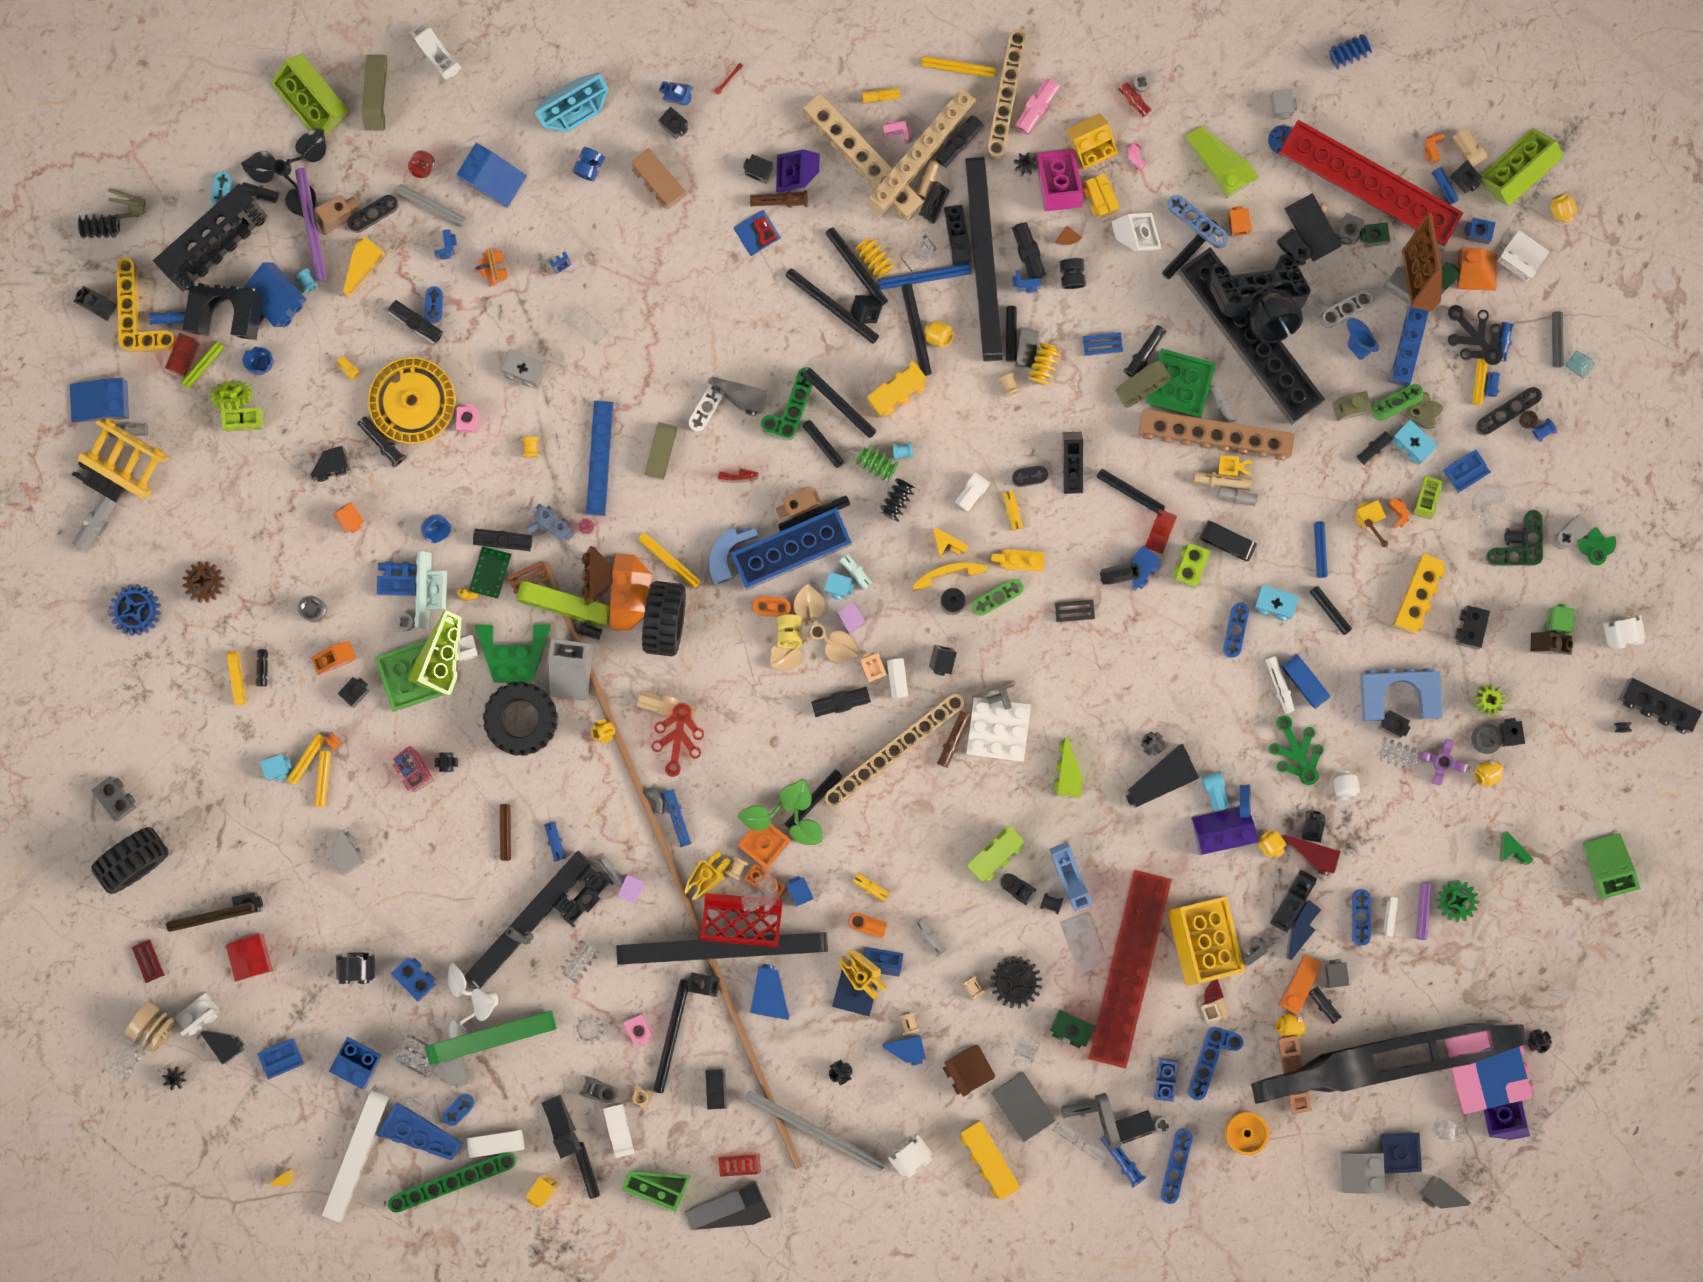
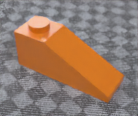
(1300, 984)

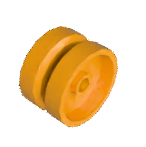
(1235, 1129)

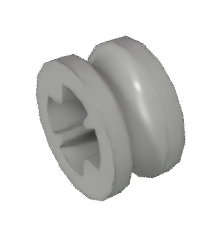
(1147, 83)
(399, 622)
(1166, 1120)

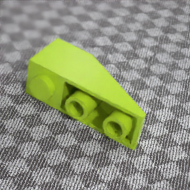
(1070, 776)

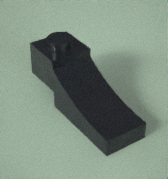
(1293, 900)
(561, 1127)

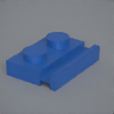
(1467, 471)
(280, 1058)

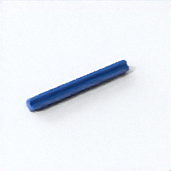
(924, 276)

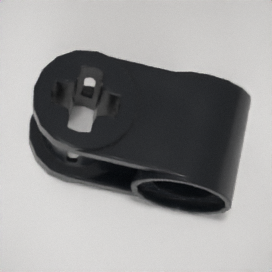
(1293, 245)
(1018, 888)

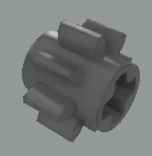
(1153, 743)

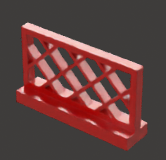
(733, 903)

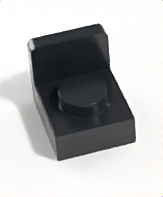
(1313, 826)

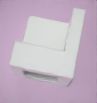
(467, 648)

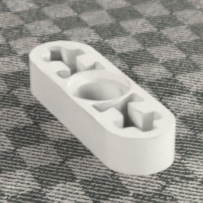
(695, 416)

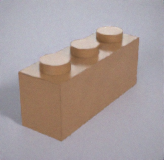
(658, 179)

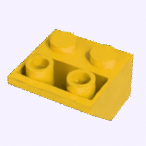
(1092, 140)

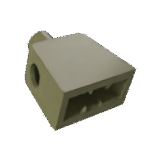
(1352, 405)

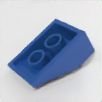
(491, 175)
(99, 400)

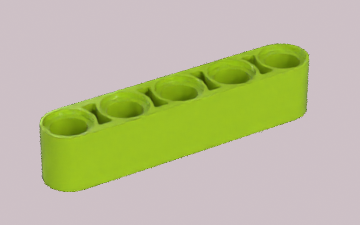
(562, 603)

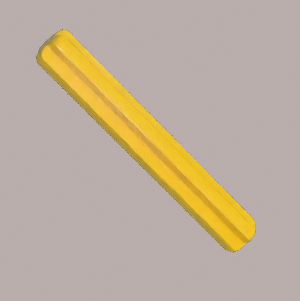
(957, 66)
(669, 560)

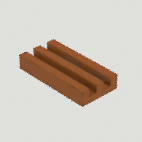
(513, 583)

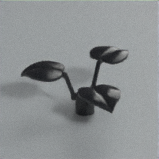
(263, 165)

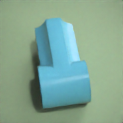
(1214, 786)

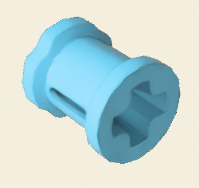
(306, 281)
(903, 450)

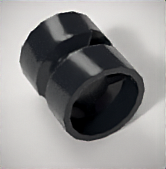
(1072, 280)
(952, 601)

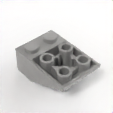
(569, 669)

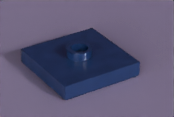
(850, 999)
(1401, 1152)

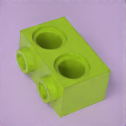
(242, 419)
(1195, 567)

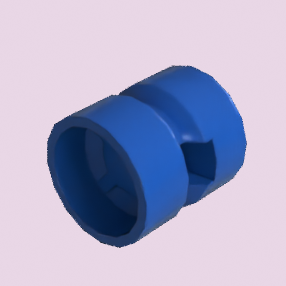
(588, 164)

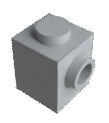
(1283, 104)

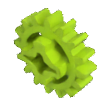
(231, 395)

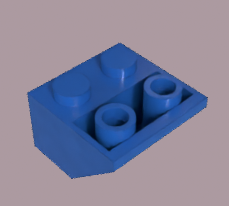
(355, 1063)

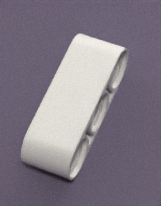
(495, 1143)

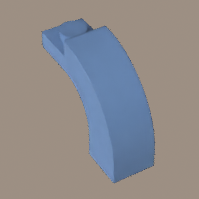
(720, 552)
(1070, 876)

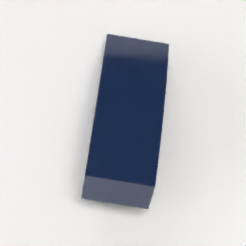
(1301, 928)

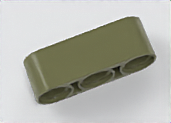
(1143, 384)
(660, 450)

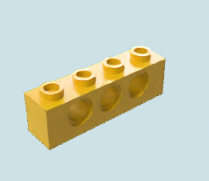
(1436, 569)

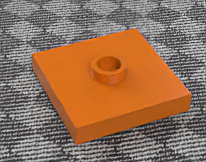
(764, 845)

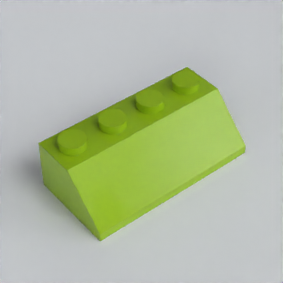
(309, 95)
(1521, 166)

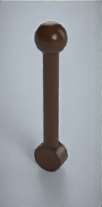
(1368, 522)

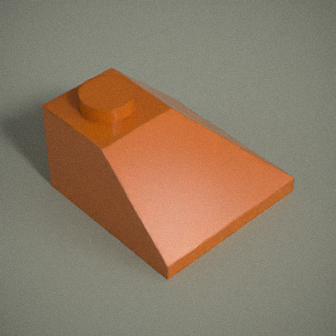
(1477, 269)

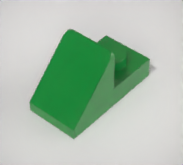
(1509, 846)

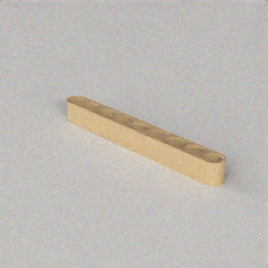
(899, 742)

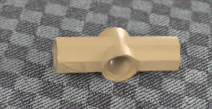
(661, 704)

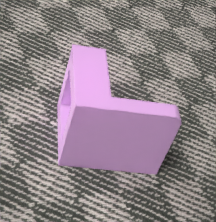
(851, 618)
(631, 889)

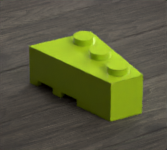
(996, 854)

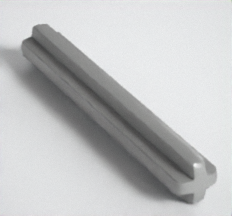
(431, 205)

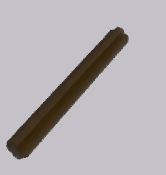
(209, 917)

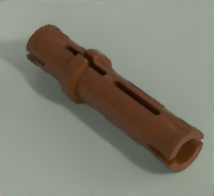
(944, 760)

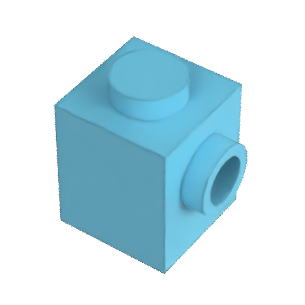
(838, 586)
(276, 767)

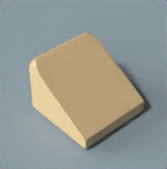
(1214, 1011)

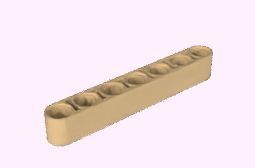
(1006, 85)

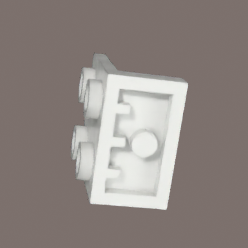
(1523, 256)
(197, 1014)

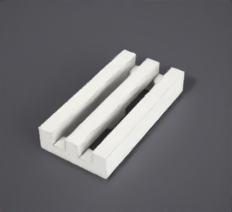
(1390, 915)

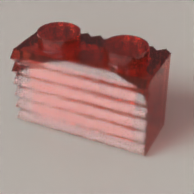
(182, 355)

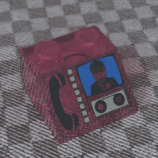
(413, 769)

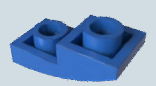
(1166, 1079)

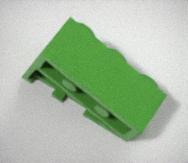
(656, 1188)

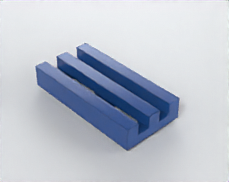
(559, 262)
(1099, 337)

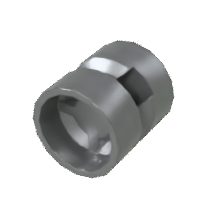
(312, 609)

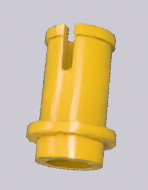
(351, 371)

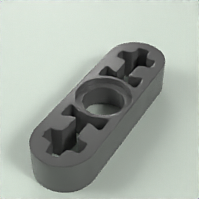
(1107, 1121)

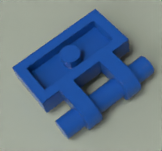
(396, 585)

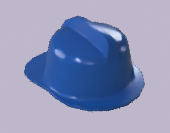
(1361, 339)

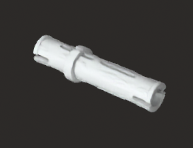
(1280, 685)

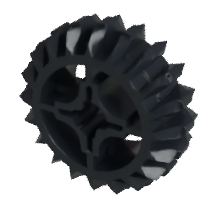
(1000, 974)

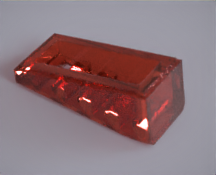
(748, 1171)

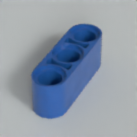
(1305, 681)

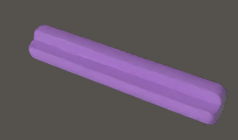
(1423, 911)

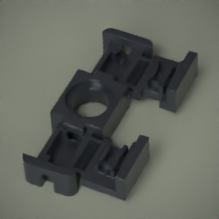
(572, 909)

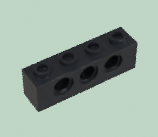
(1689, 714)

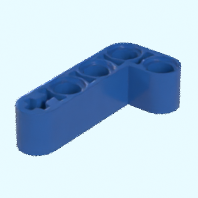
(1216, 1046)

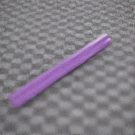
(310, 223)

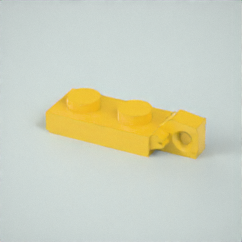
(1019, 560)

